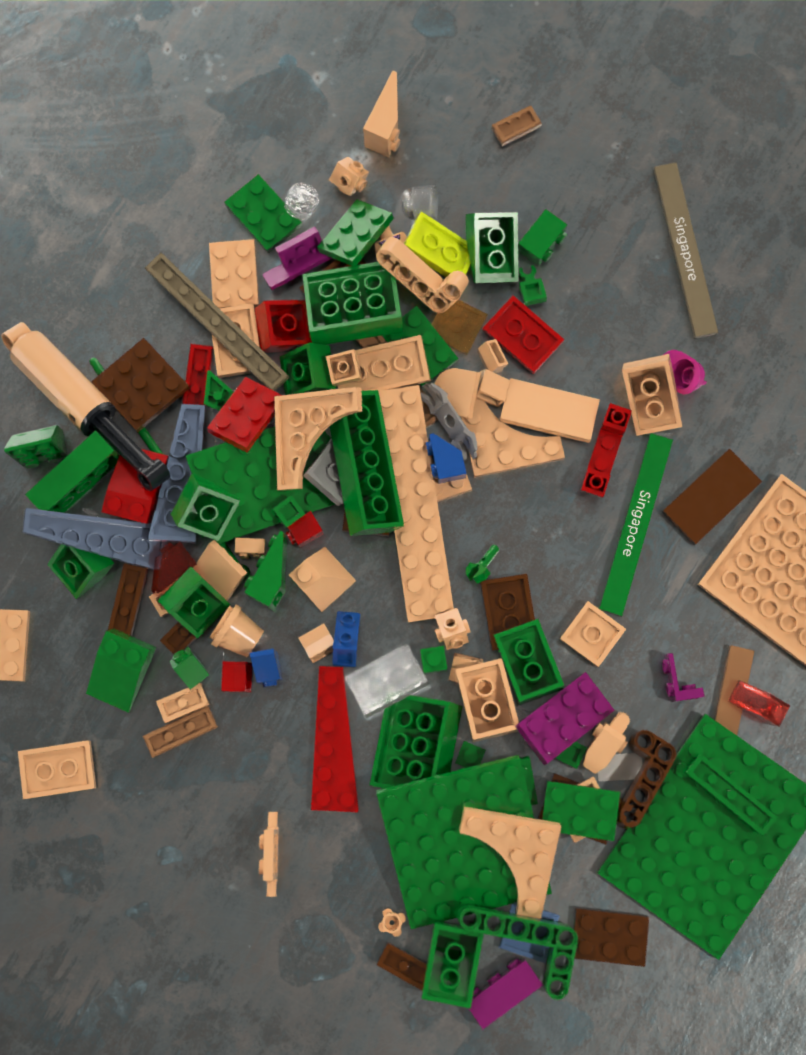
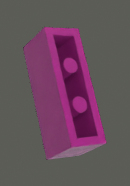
(503, 992)

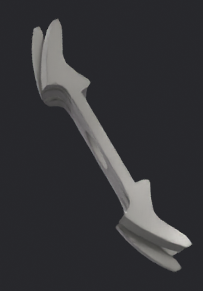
(441, 407)

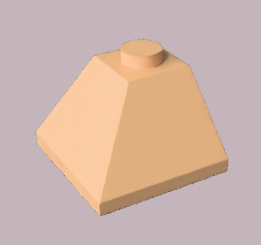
(322, 578)

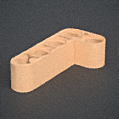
(419, 278)

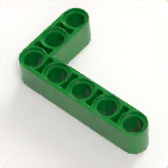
(527, 934)

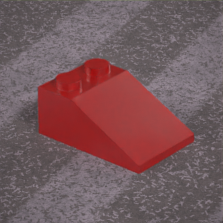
(127, 496)

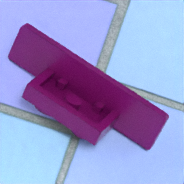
(297, 257)

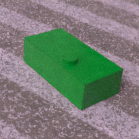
(74, 475)

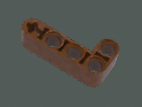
(641, 781)

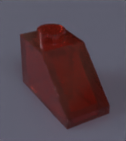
(170, 566)
(759, 703)

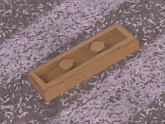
(180, 731)

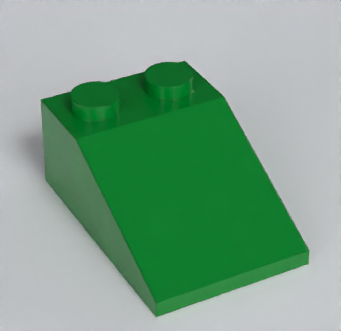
(493, 246)
(528, 662)
(119, 669)
(452, 964)

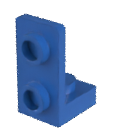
(346, 639)

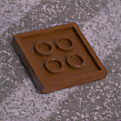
(140, 385)

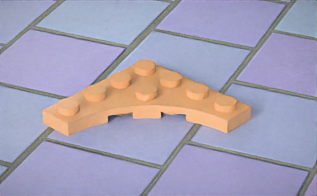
(300, 423)
(505, 448)
(525, 845)

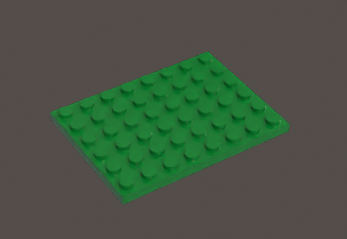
(695, 856)

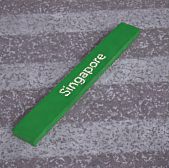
(635, 525)

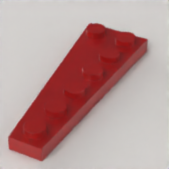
(333, 765)

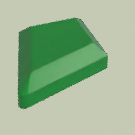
(216, 392)

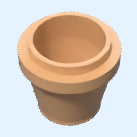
(236, 632)

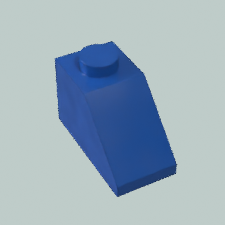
(266, 667)

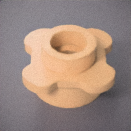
(385, 925)

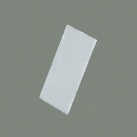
(621, 768)

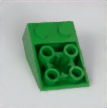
(37, 446)
(270, 579)

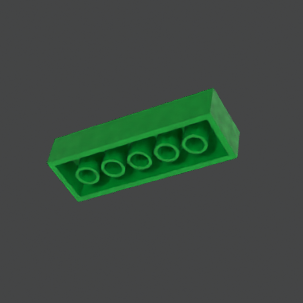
(366, 470)

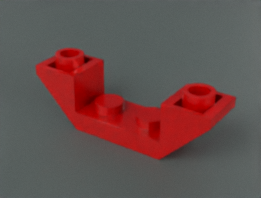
(605, 450)

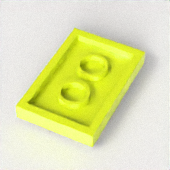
(438, 246)

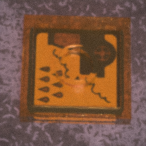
(460, 325)

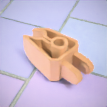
(606, 743)

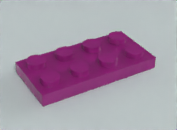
(564, 718)

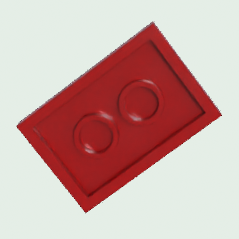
(523, 334)
(244, 415)

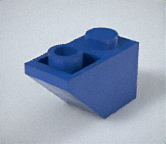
(447, 460)

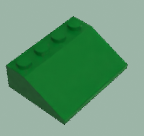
(352, 303)
(415, 741)

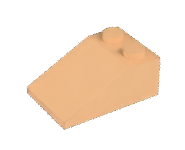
(381, 128)
(652, 394)
(487, 700)

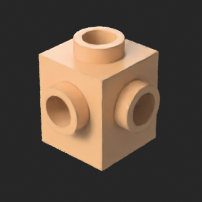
(349, 176)
(452, 629)

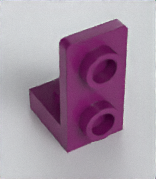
(688, 691)

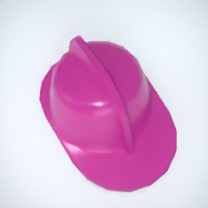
(687, 372)

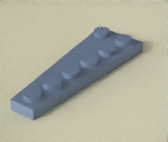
(187, 440)
(102, 536)

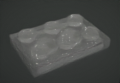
(386, 681)

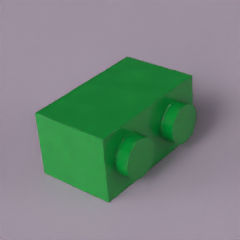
(542, 238)

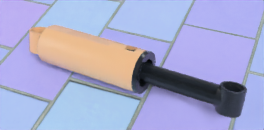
(77, 398)

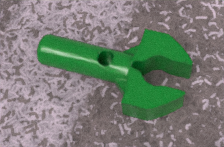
(479, 571)

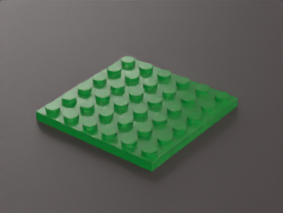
(432, 858)

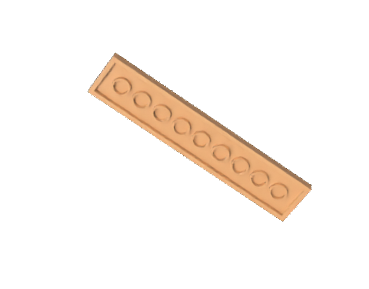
(421, 538)

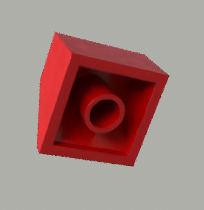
(282, 325)

